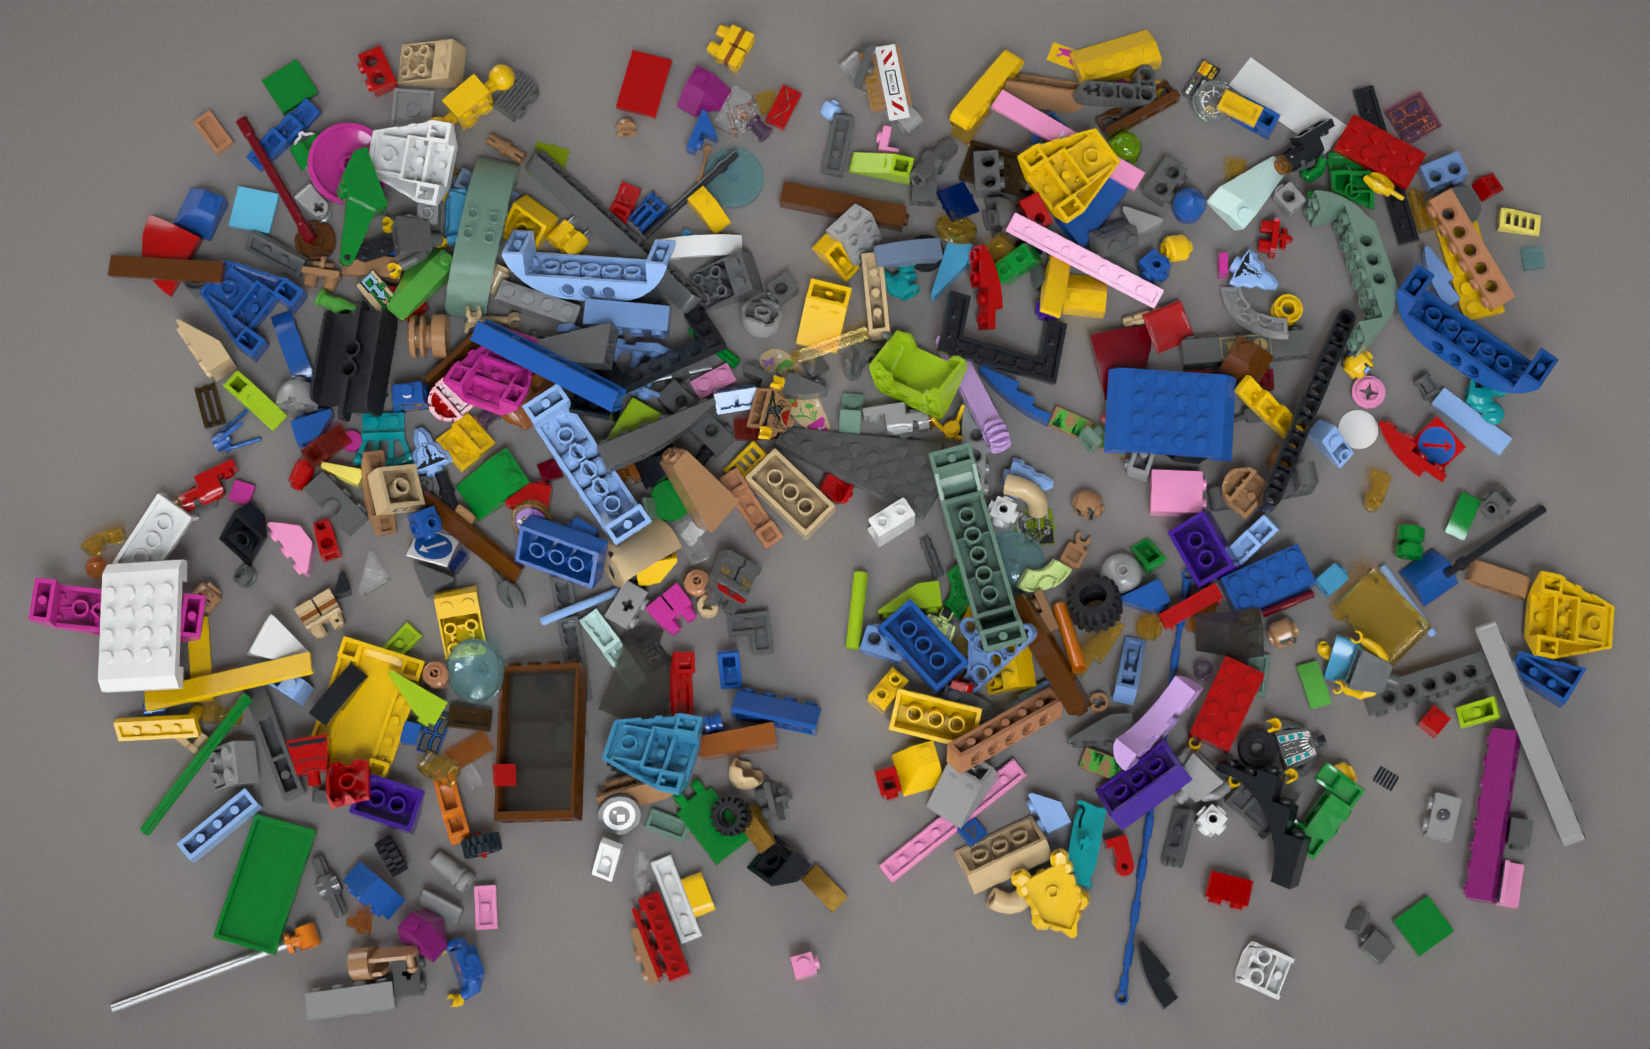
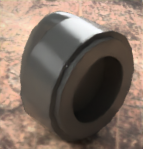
(245, 576)

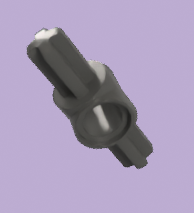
(329, 886)

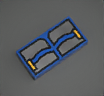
(433, 736)

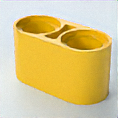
(698, 894)

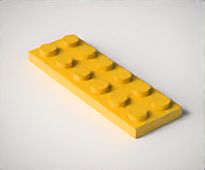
(1470, 300)

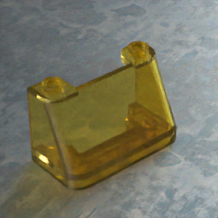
(1381, 614)

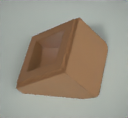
(467, 515)

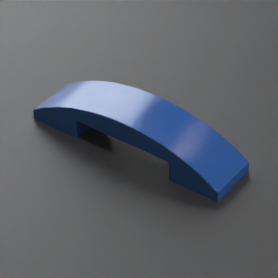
(292, 346)

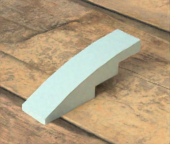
(602, 636)

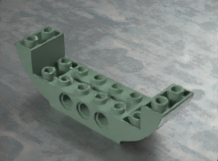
(1364, 260)

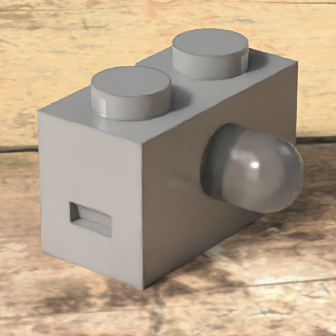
(1442, 817)

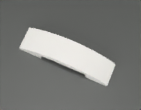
(705, 245)

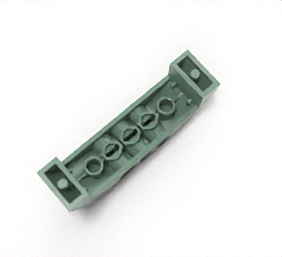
(480, 236)

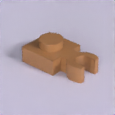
(1075, 553)

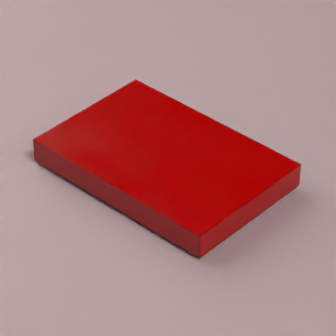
(644, 84)

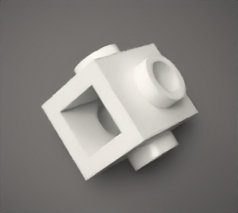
(1003, 519)
(1206, 826)

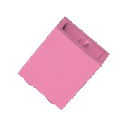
(1176, 493)

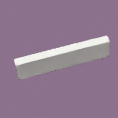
(676, 899)

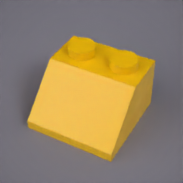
(530, 216)
(1085, 297)

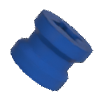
(713, 723)

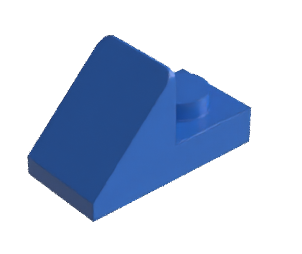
(702, 130)

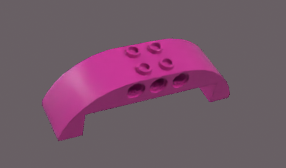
(80, 609)

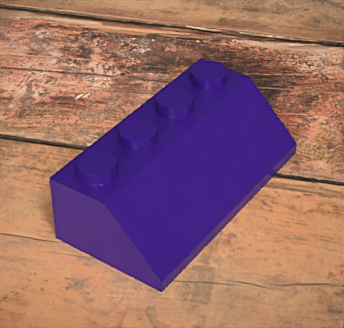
(1144, 785)

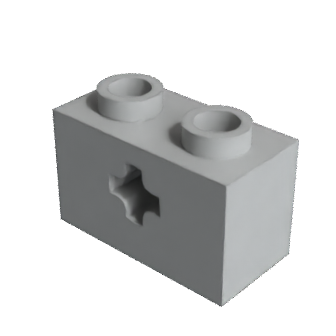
(628, 594)

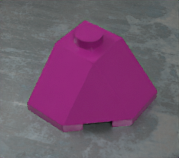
(703, 92)
(424, 931)

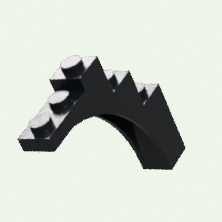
(1289, 843)

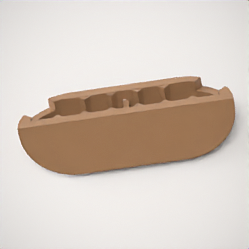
(1044, 92)
(633, 787)

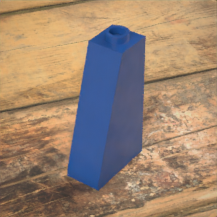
(1095, 214)

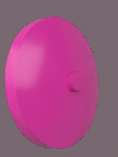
(331, 155)

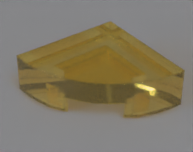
(765, 101)

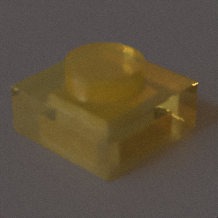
(1233, 168)

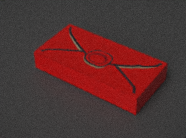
(783, 107)

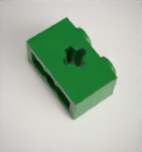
(1017, 263)

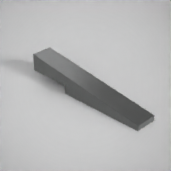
(569, 626)

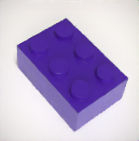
(1204, 549)

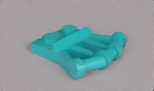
(386, 428)

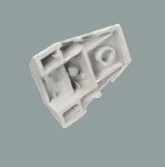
(416, 159)

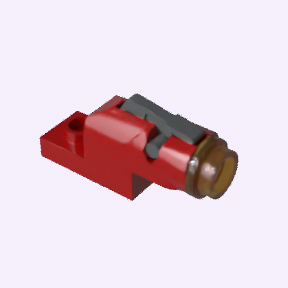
(208, 490)

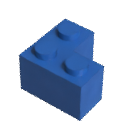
(371, 889)

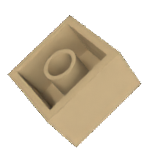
(396, 489)

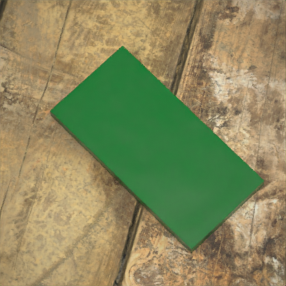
(265, 884)

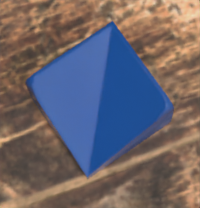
(410, 733)

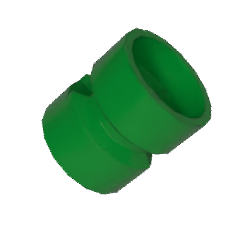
(1410, 542)

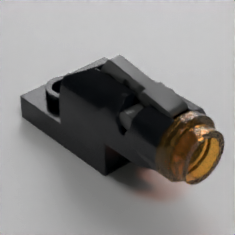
(1304, 149)

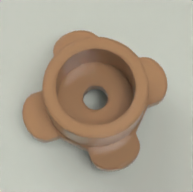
(626, 128)

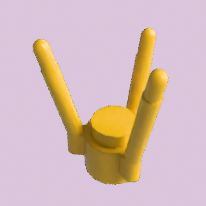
(951, 428)

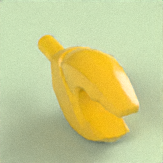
(1382, 185)

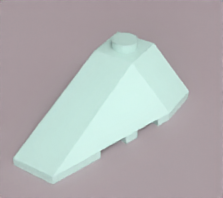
(1244, 195)

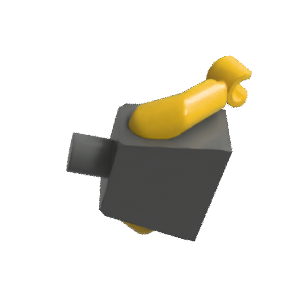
(1368, 671)

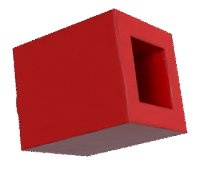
(1433, 721)

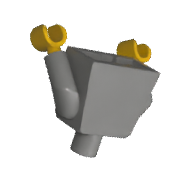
(1206, 782)

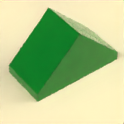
(1148, 556)

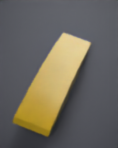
(1054, 286)
(1265, 406)

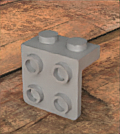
(856, 233)

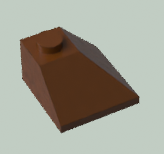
(1245, 359)

